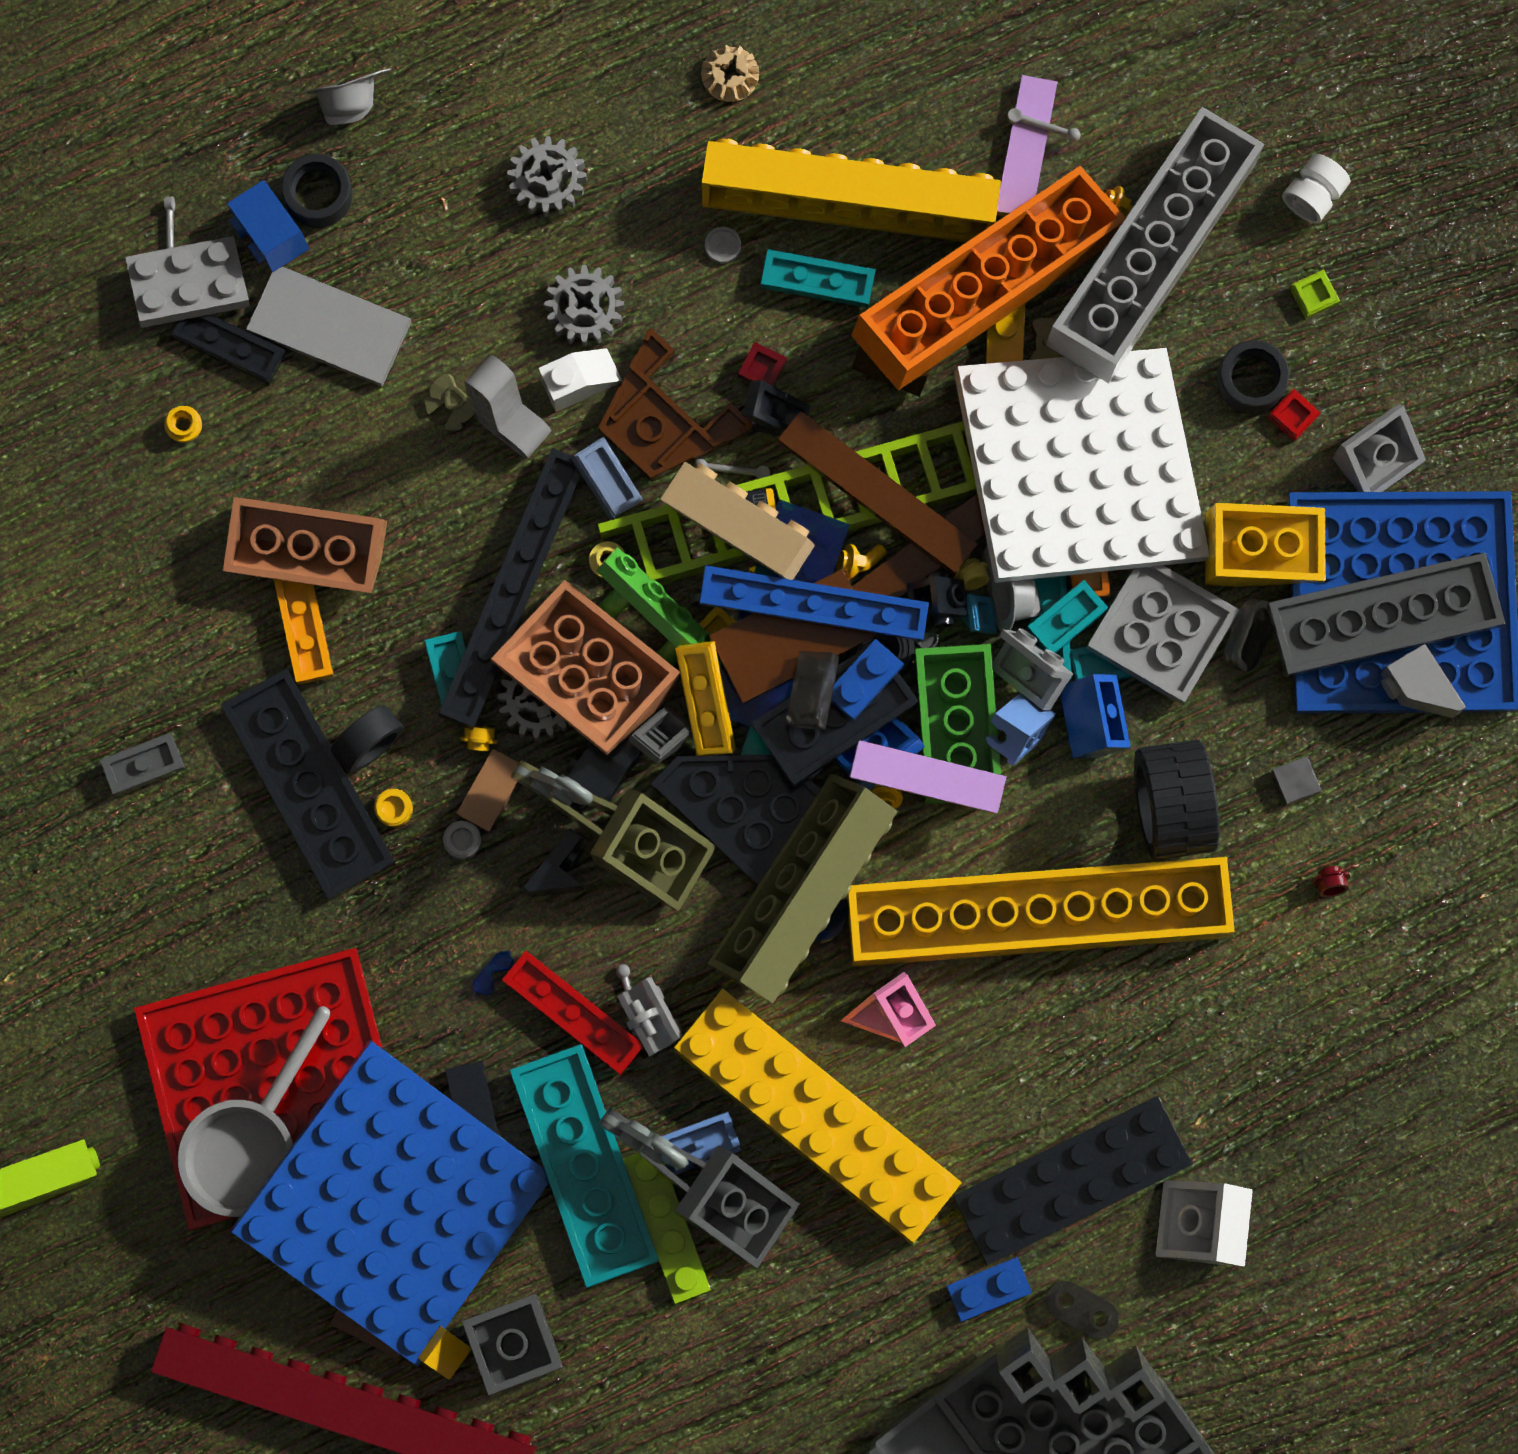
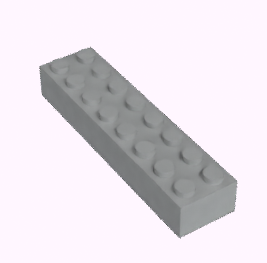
(1154, 245)

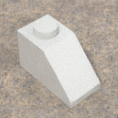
(578, 377)

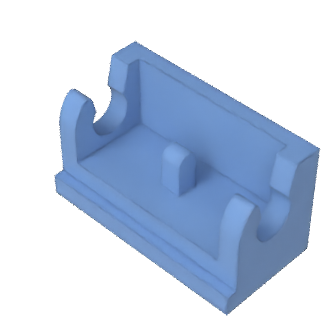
(1023, 725)
(703, 1139)

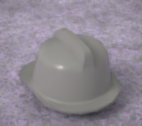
(349, 100)
(1011, 599)

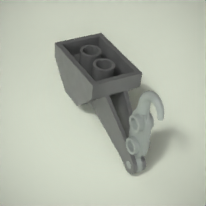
(726, 1199)

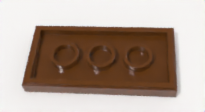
(765, 649)

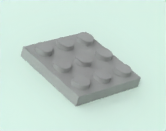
(1162, 630)

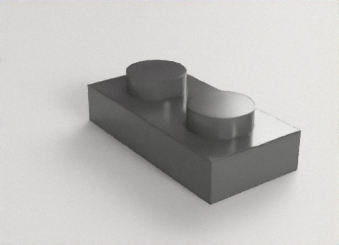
(142, 764)

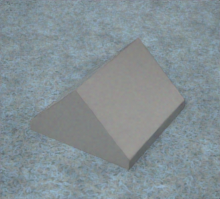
(1381, 452)

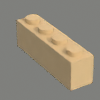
(737, 521)

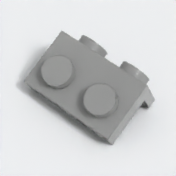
(1030, 669)

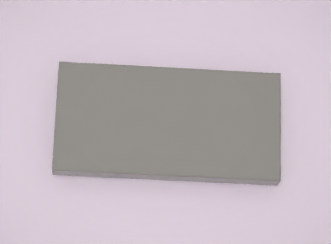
(329, 325)

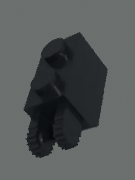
(602, 772)

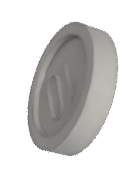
(722, 245)

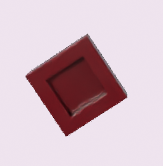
(762, 365)

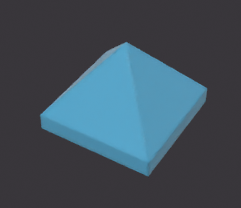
(980, 614)

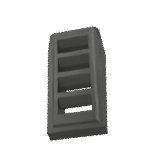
(661, 734)

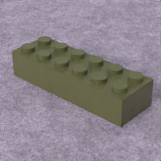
(803, 887)

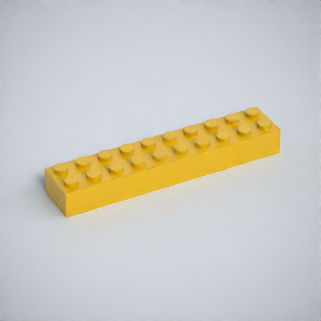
(1040, 911)

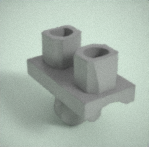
(650, 1016)

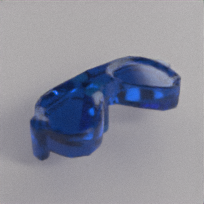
(499, 963)

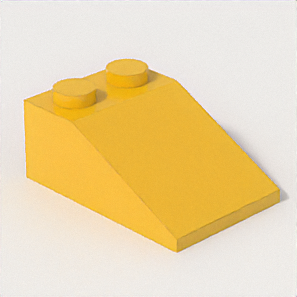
(1264, 545)

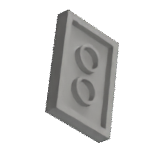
(187, 281)

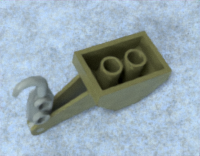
(640, 842)

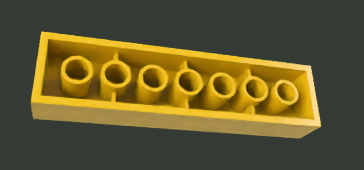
(848, 191)
(817, 1116)

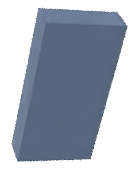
(606, 478)

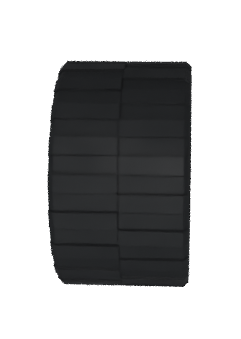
(1176, 799)

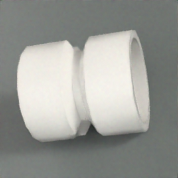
(1320, 183)

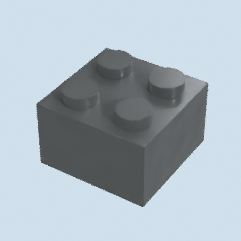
(512, 1344)

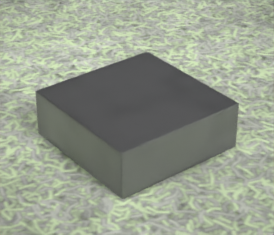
(1296, 780)

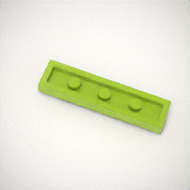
(667, 1230)

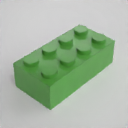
(956, 706)

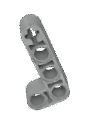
(500, 409)

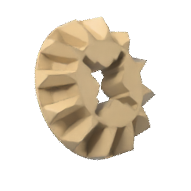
(738, 86)

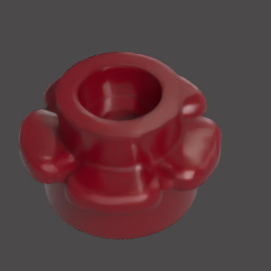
(1331, 881)

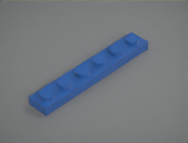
(813, 603)

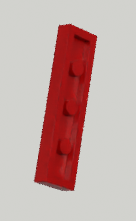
(573, 1012)

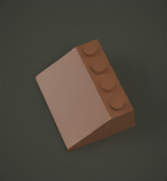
(587, 668)

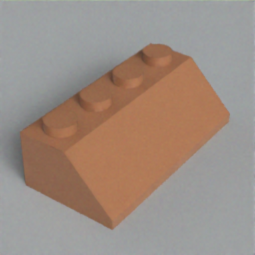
(304, 545)

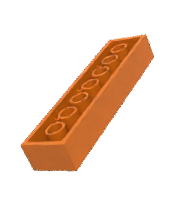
(987, 278)

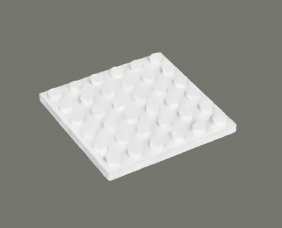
(1080, 467)

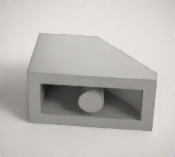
(1421, 684)

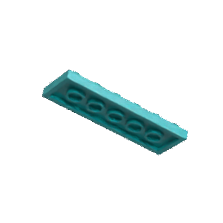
(584, 1166)

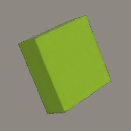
(1314, 294)

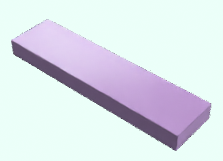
(1026, 145)
(927, 777)

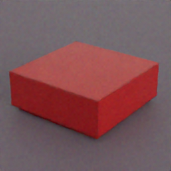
(1294, 415)

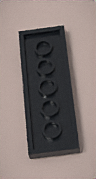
(308, 784)
(1072, 1180)

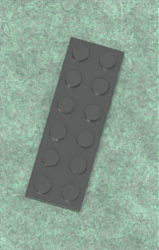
(1385, 614)

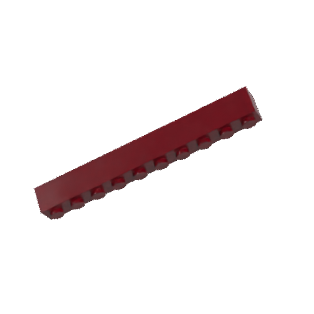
(325, 1399)

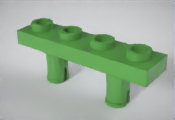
(651, 600)

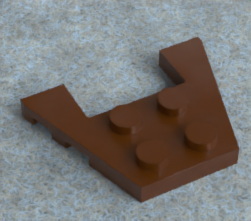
(653, 427)

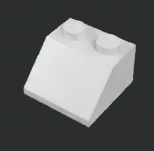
(1204, 1222)

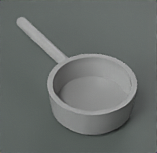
(240, 1142)

